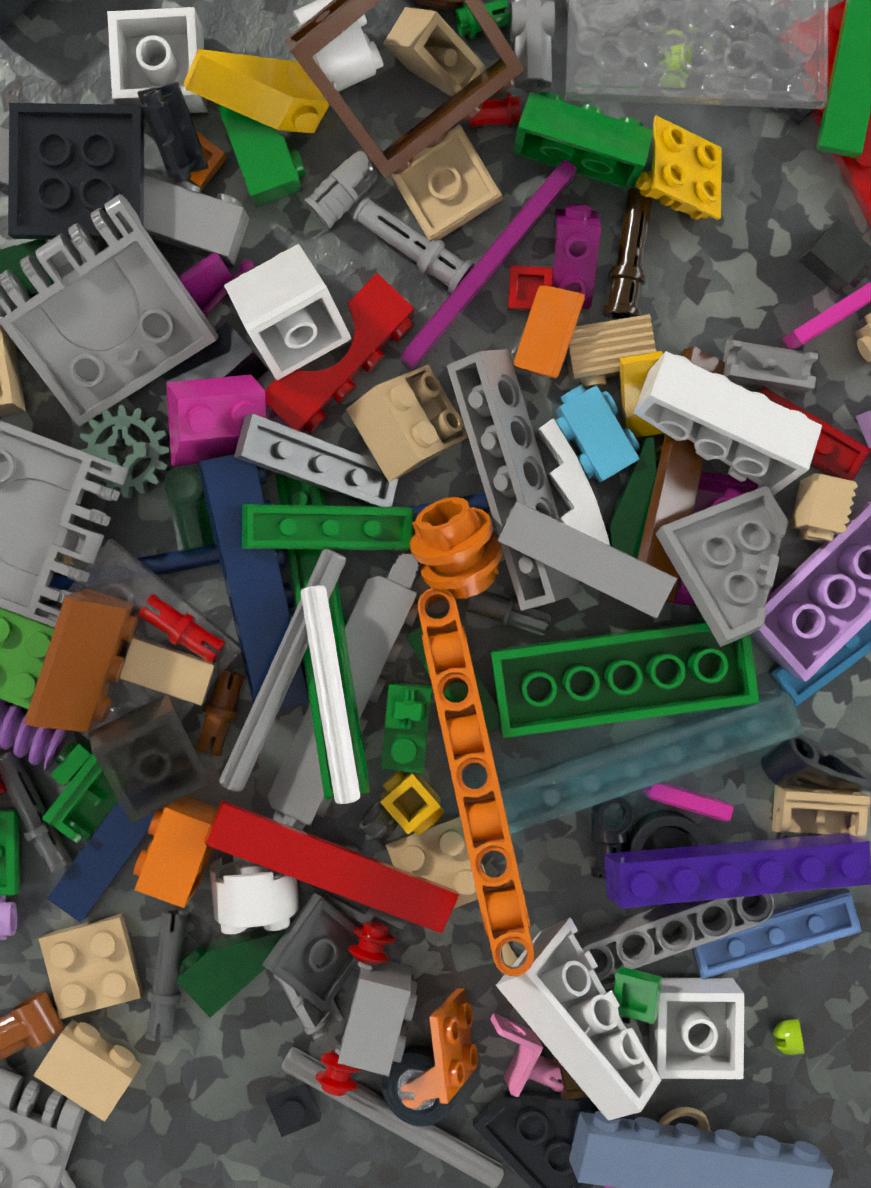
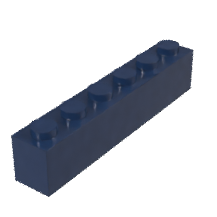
(251, 576)

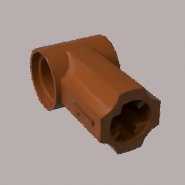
(29, 1025)

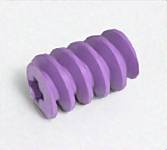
(40, 742)

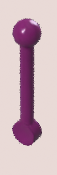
(245, 266)

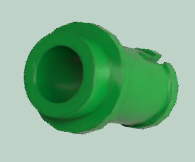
(468, 26)

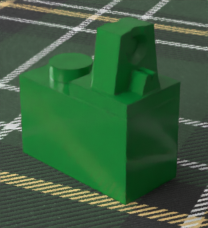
(406, 726)

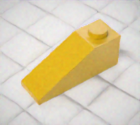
(260, 88)

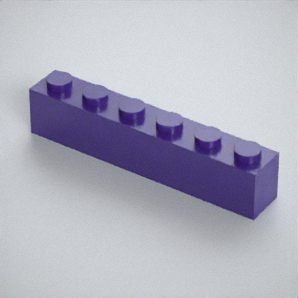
(737, 869)

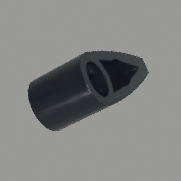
(813, 764)

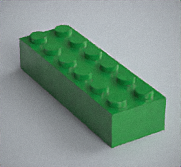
(619, 678)

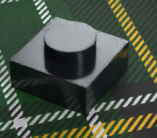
(293, 1107)

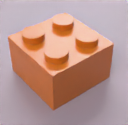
(177, 853)

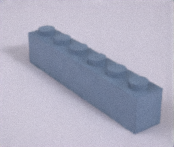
(681, 1156)

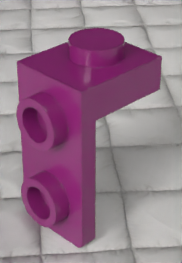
(576, 250)

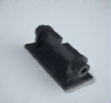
(173, 130)

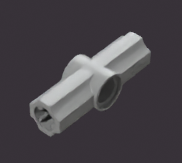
(532, 34)

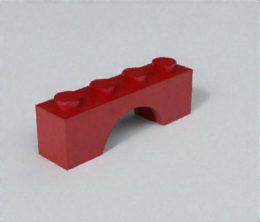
(378, 318)

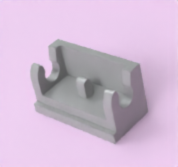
(769, 367)

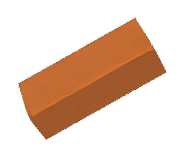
(548, 331)

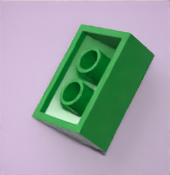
(589, 140)

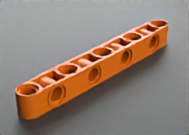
(483, 808)

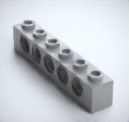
(508, 464)

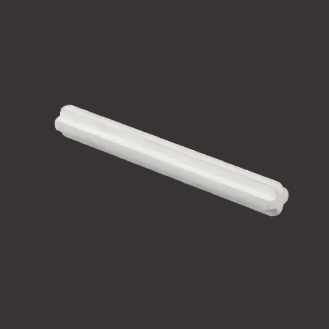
(330, 694)

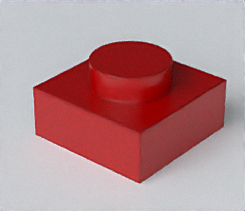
(524, 285)

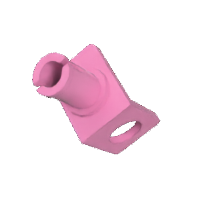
(527, 1060)

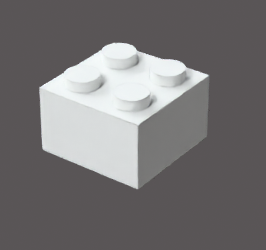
(153, 51)
(698, 1029)

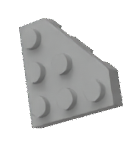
(729, 560)

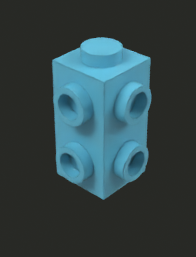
(593, 428)

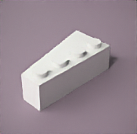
(728, 422)
(581, 1022)

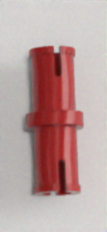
(181, 628)

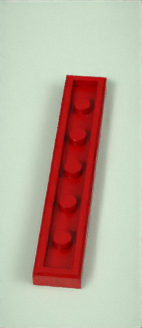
(330, 867)

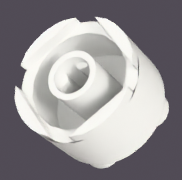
(347, 57)
(251, 896)

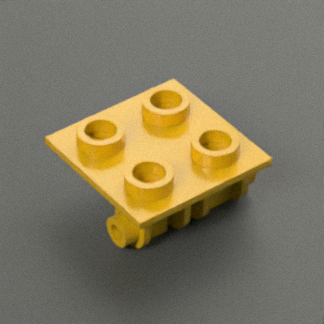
(683, 171)

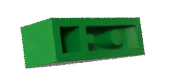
(263, 158)

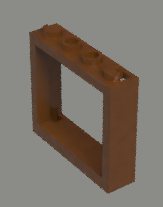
(431, 130)

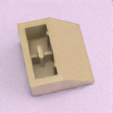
(407, 422)

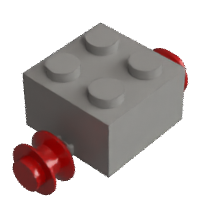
(375, 1021)

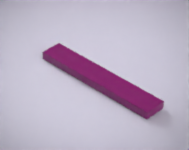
(488, 265)

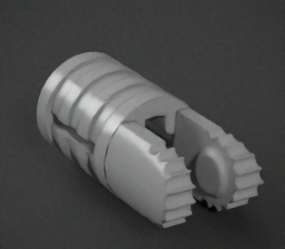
(342, 189)

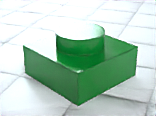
(71, 761)
(637, 994)

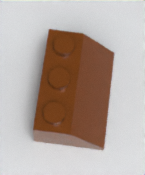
(82, 662)

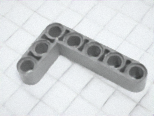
(657, 946)

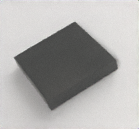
(315, 952)

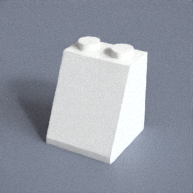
(288, 311)

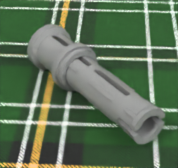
(429, 255)

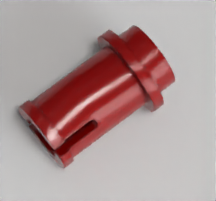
(498, 111)

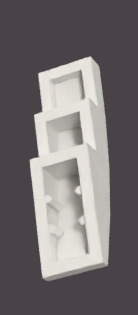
(572, 485)

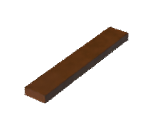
(674, 483)

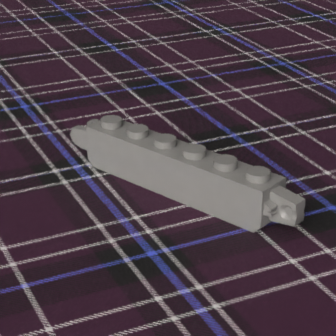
(371, 643)

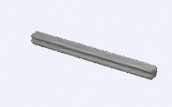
(277, 680)
(376, 1109)

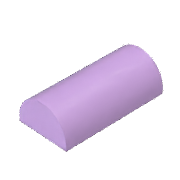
(821, 602)

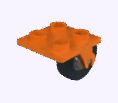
(428, 1078)

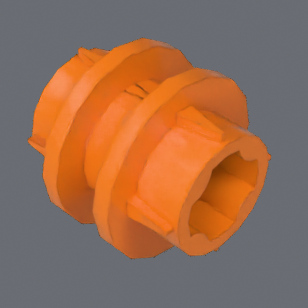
(456, 547)

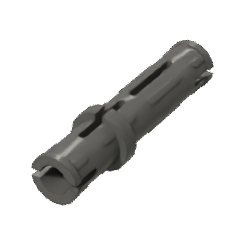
(31, 811)
(165, 987)

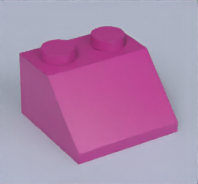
(210, 415)

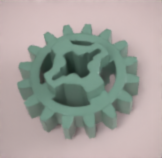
(125, 435)

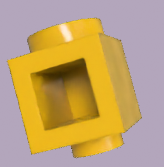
(411, 802)

